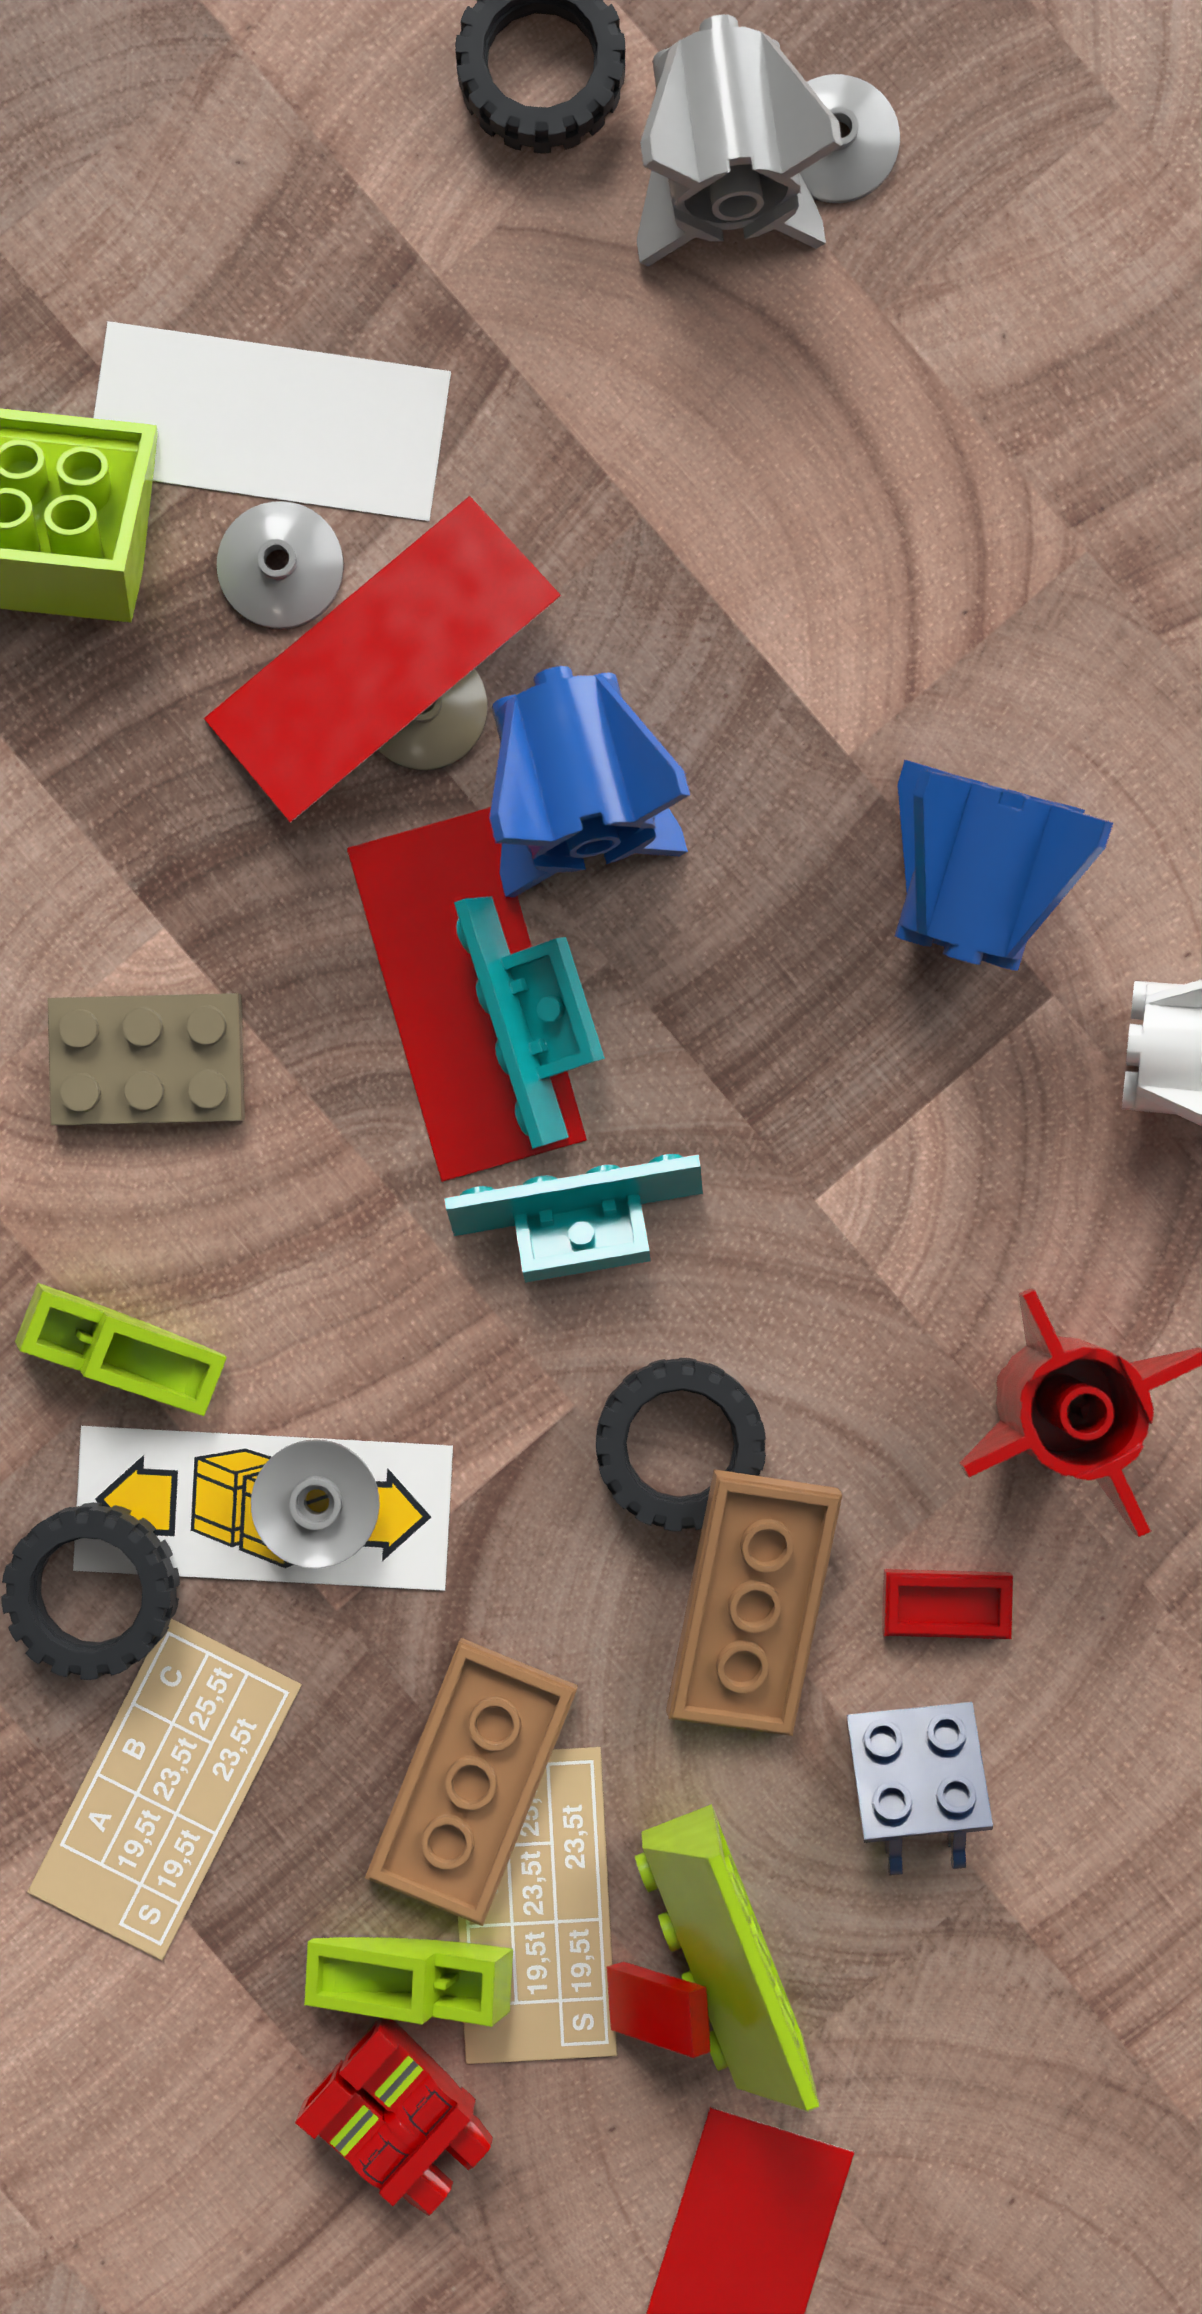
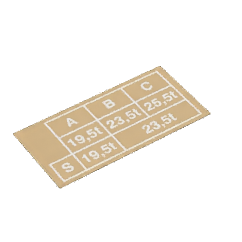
(164, 1789)
(556, 1921)

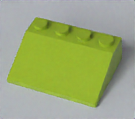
(73, 513)
(727, 1955)

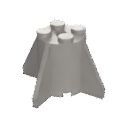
(730, 142)

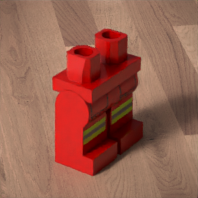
(394, 2116)

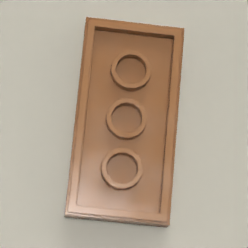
(753, 1602)
(471, 1781)

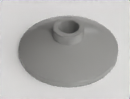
(866, 152)
(287, 595)
(294, 1529)

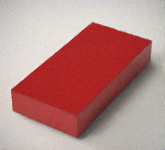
(947, 1604)
(658, 2009)

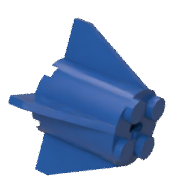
(578, 780)
(986, 863)

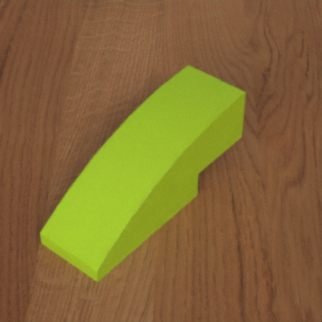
(119, 1350)
(410, 1979)

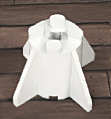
(1165, 1050)

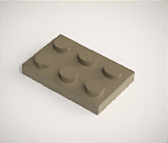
(146, 1059)

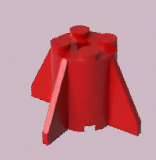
(1106, 1417)

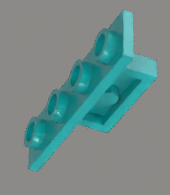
(535, 1014)
(579, 1219)

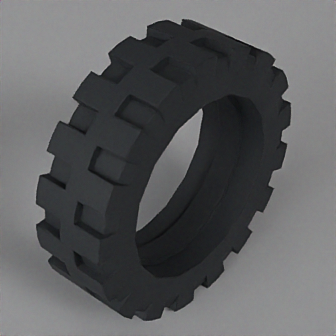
(532, 125)
(641, 1387)
(38, 1629)

